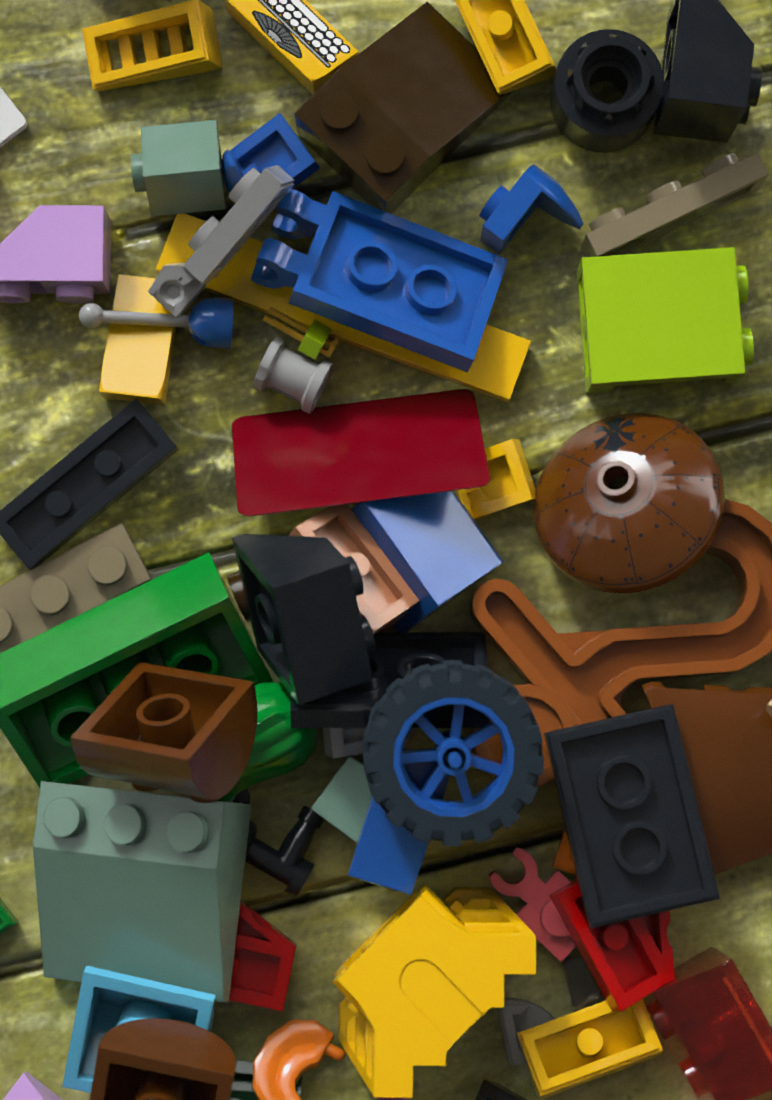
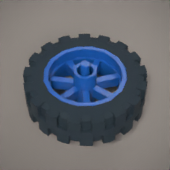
(474, 814)

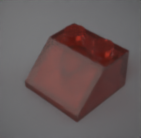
(716, 1027)

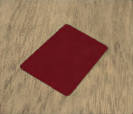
(358, 452)

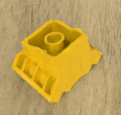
(427, 982)

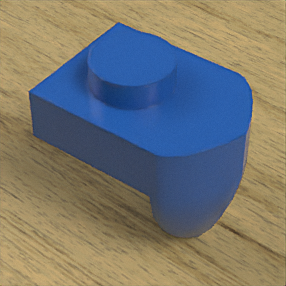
(269, 146)
(509, 210)

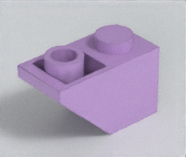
(58, 253)

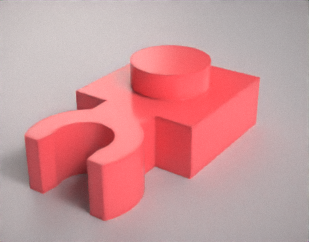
(538, 910)

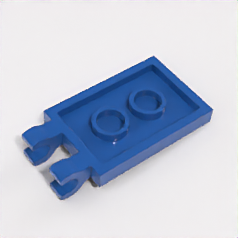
(383, 276)

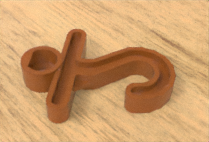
(586, 673)

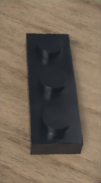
(84, 484)

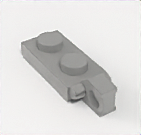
(220, 241)

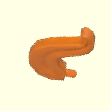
(288, 1056)

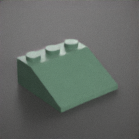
(139, 885)

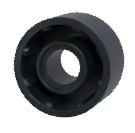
(613, 58)

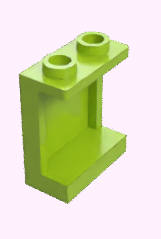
(663, 318)

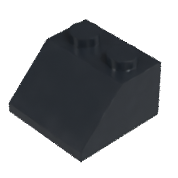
(705, 73)
(305, 612)

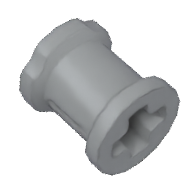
(293, 375)

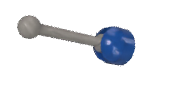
(208, 321)

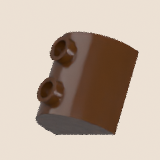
(171, 732)
(162, 1063)

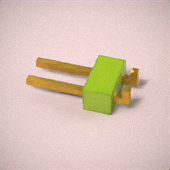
(315, 336)

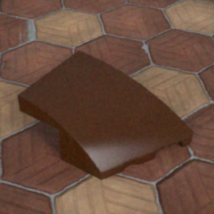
(729, 765)

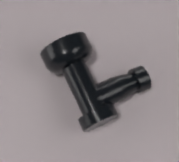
(288, 862)

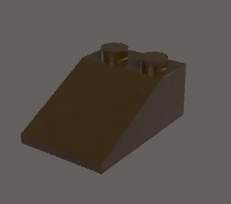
(400, 108)

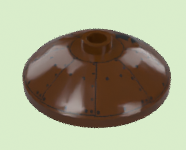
(649, 526)

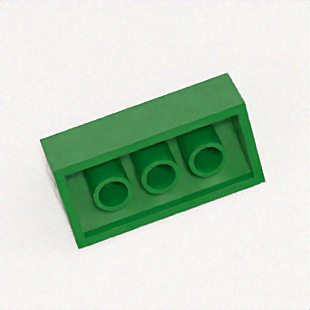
(69, 670)

